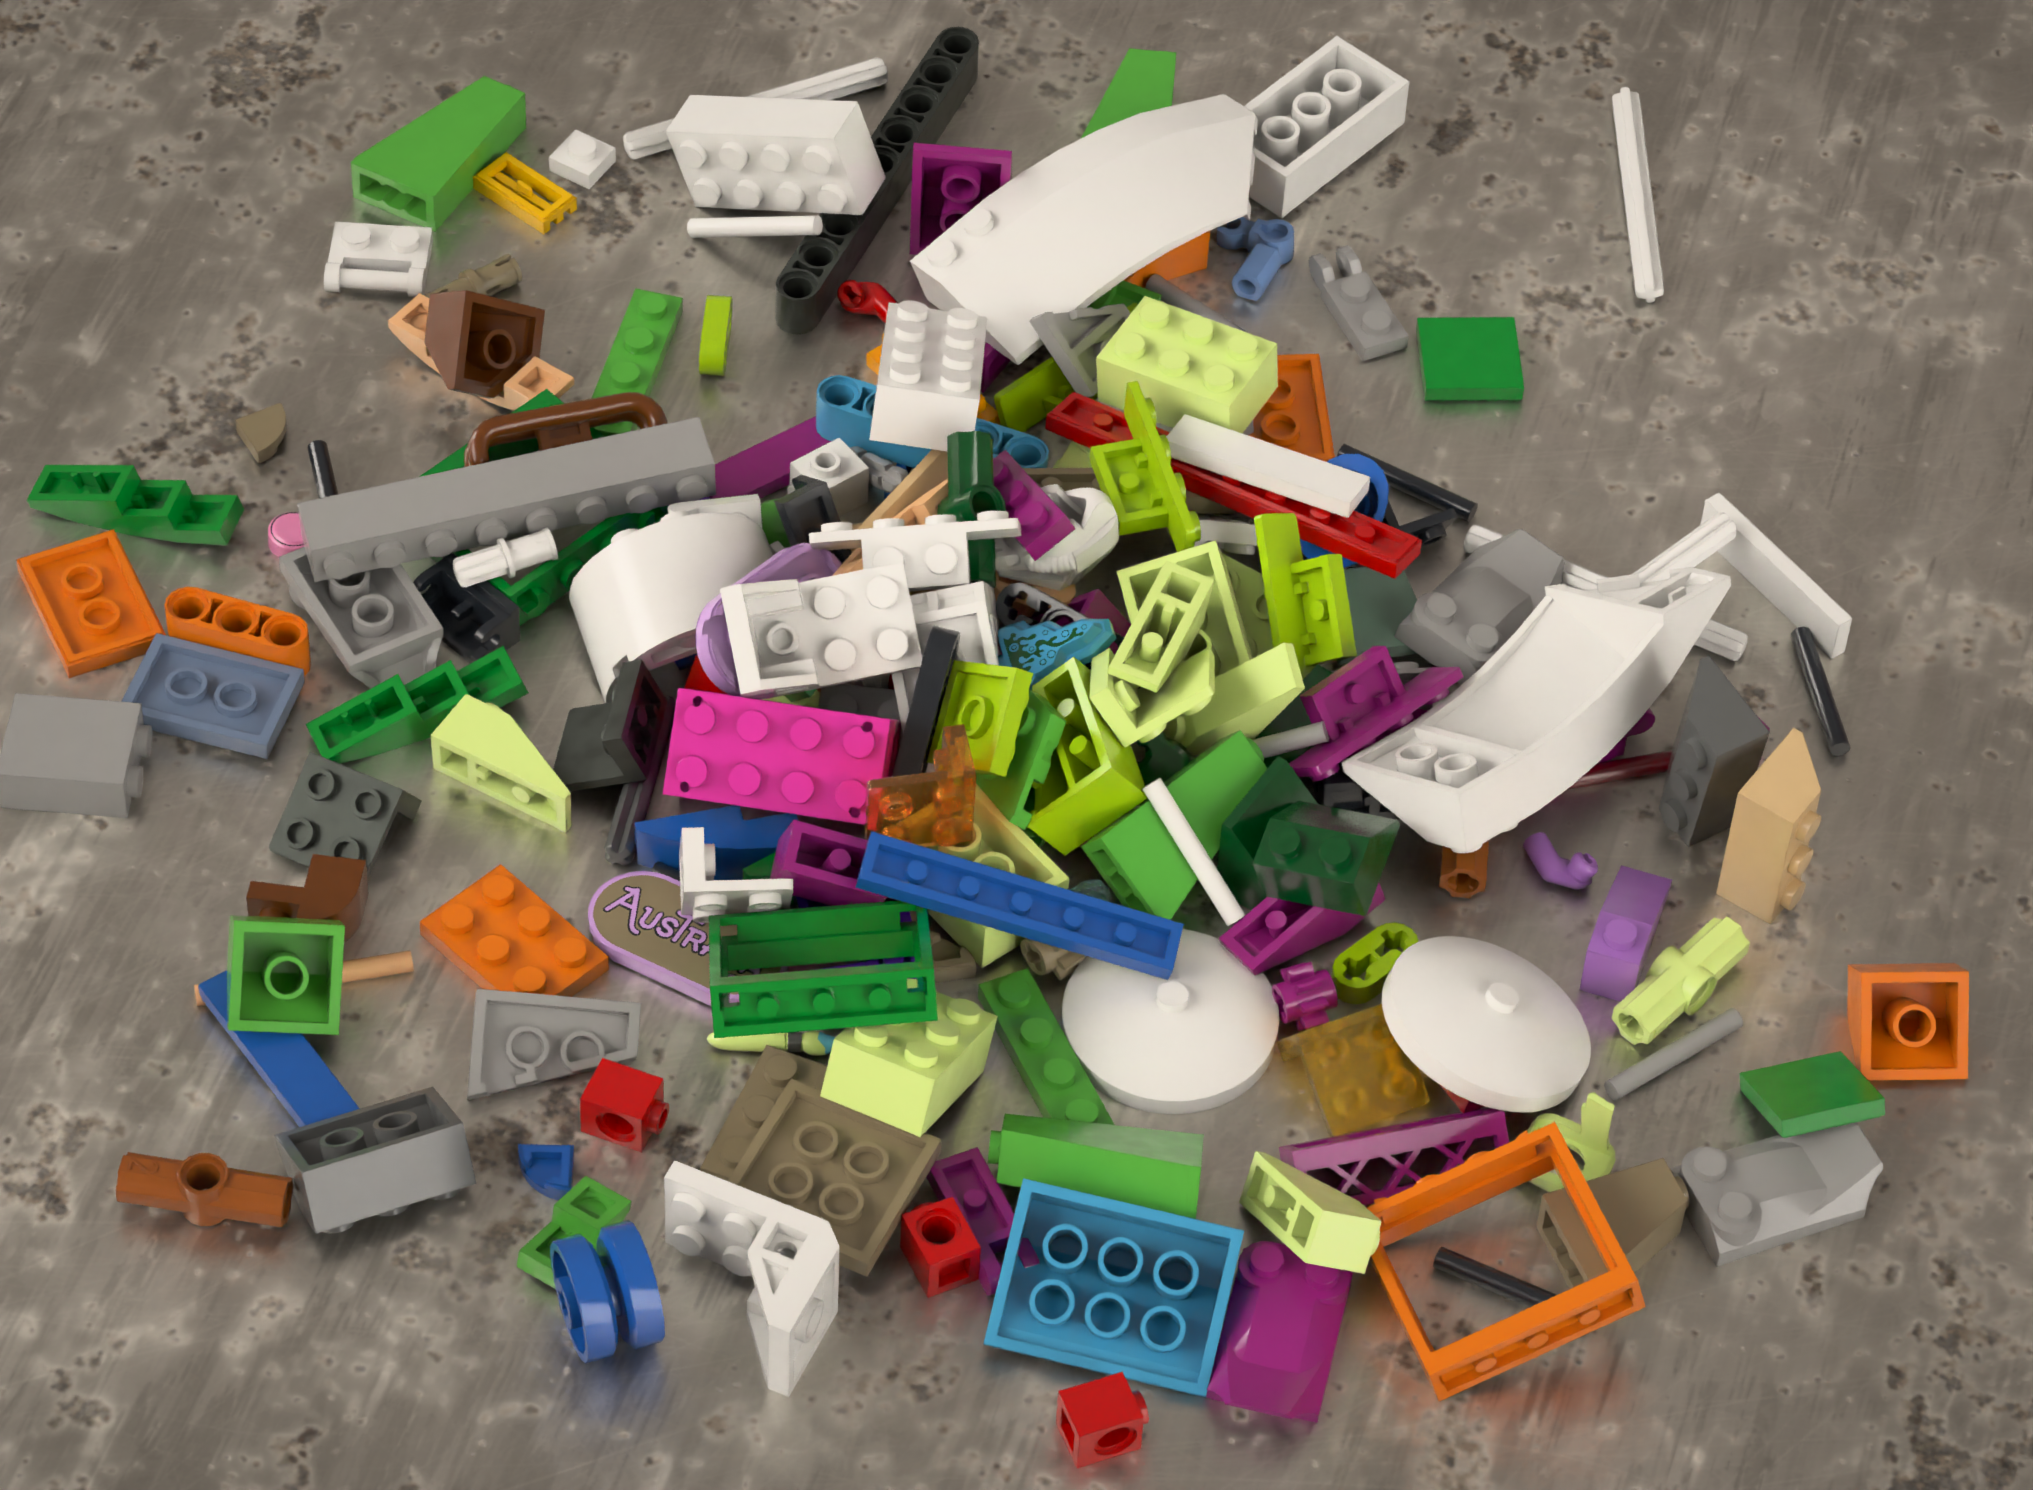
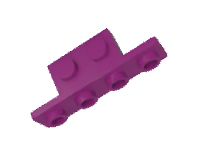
(1362, 704)

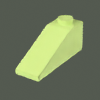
(1163, 627)
(1243, 700)
(494, 756)
(1310, 1215)

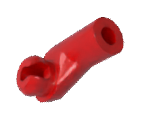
(865, 298)

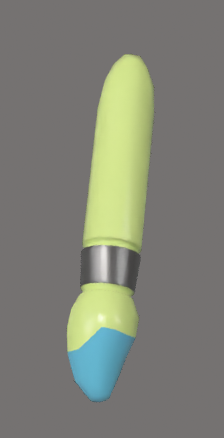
(810, 1042)

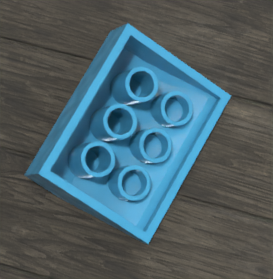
(1114, 1288)

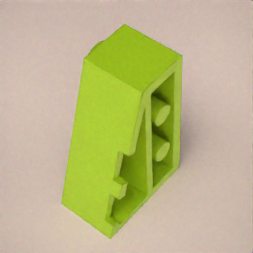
(1090, 770)

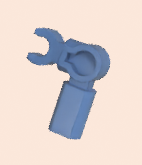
(1269, 247)

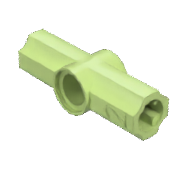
(1680, 980)

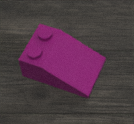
(950, 184)

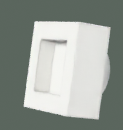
(582, 159)

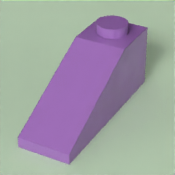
(1624, 933)

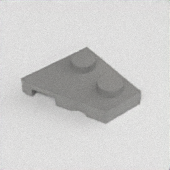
(1077, 340)

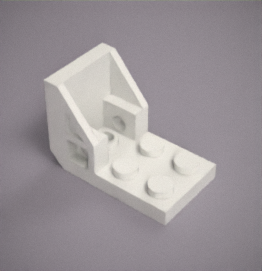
(959, 608)
(820, 630)
(779, 1246)

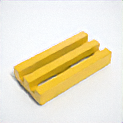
(518, 196)

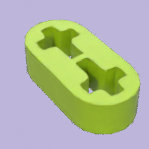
(715, 335)
(1369, 957)

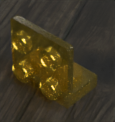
(1356, 1070)

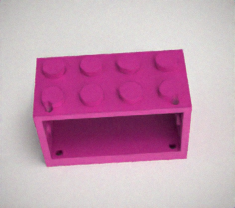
(777, 755)

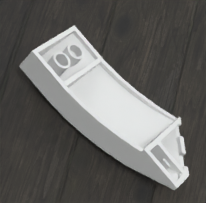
(1092, 217)
(1539, 707)

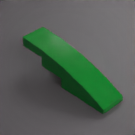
(121, 501)
(408, 713)

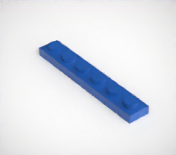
(1019, 905)

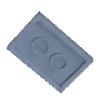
(214, 695)

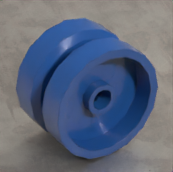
(607, 1291)

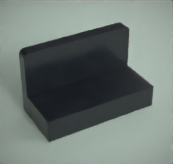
(807, 510)

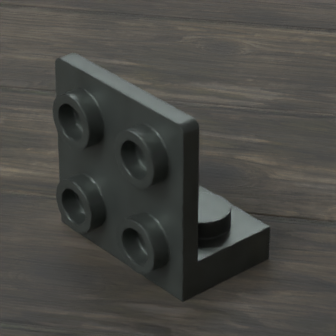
(613, 739)
(339, 814)

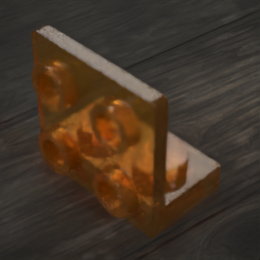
(929, 805)

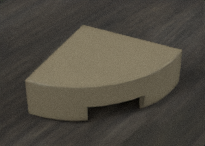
(263, 431)
(950, 960)

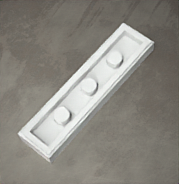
(1267, 466)
(1782, 580)

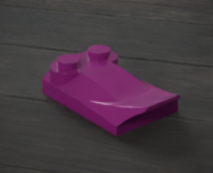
(1279, 1333)

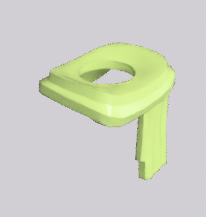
(1588, 1140)

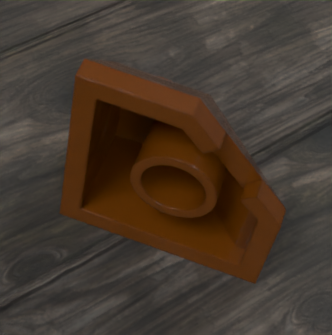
(481, 340)

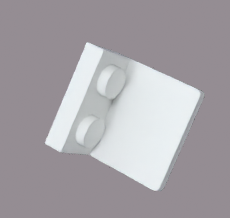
(706, 896)

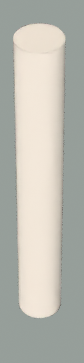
(755, 226)
(1193, 851)

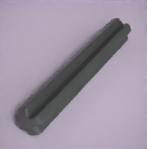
(636, 799)

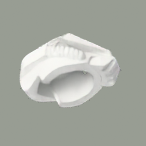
(1077, 553)

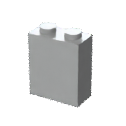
(73, 755)

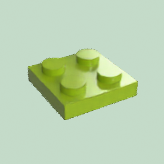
(990, 706)

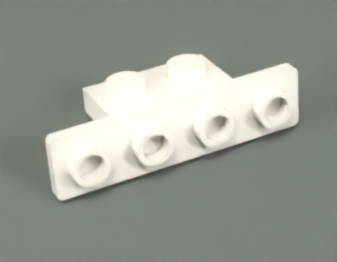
(932, 553)

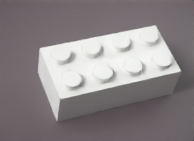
(1321, 122)
(776, 154)
(928, 375)

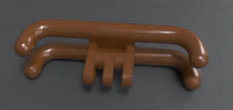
(562, 423)

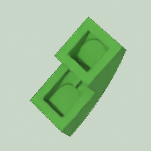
(579, 1211)

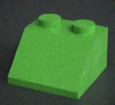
(284, 974)

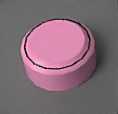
(285, 534)

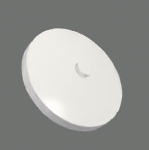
(1486, 1024)
(1173, 1040)

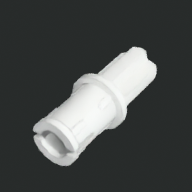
(505, 558)

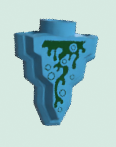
(1049, 645)

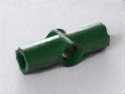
(973, 492)

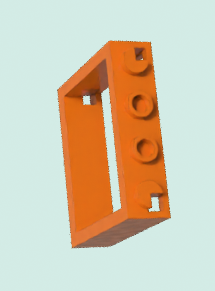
(1537, 1327)

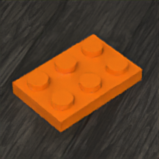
(513, 939)

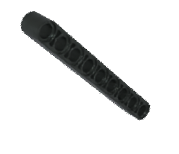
(916, 116)

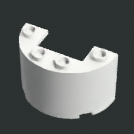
(652, 584)

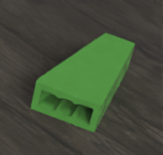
(1139, 86)
(432, 160)
(1139, 853)
(1102, 1160)

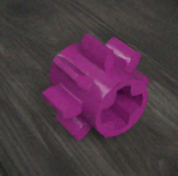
(1305, 996)

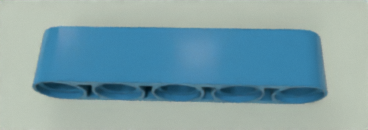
(846, 413)

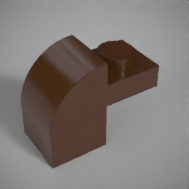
(332, 891)

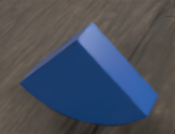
(547, 1168)

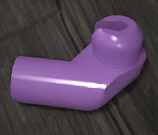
(1554, 869)

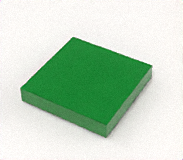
(1469, 358)
(1812, 1094)

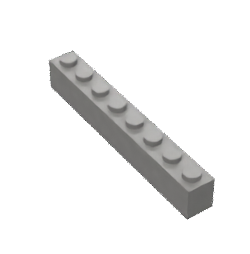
(506, 499)

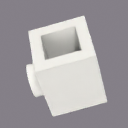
(841, 469)

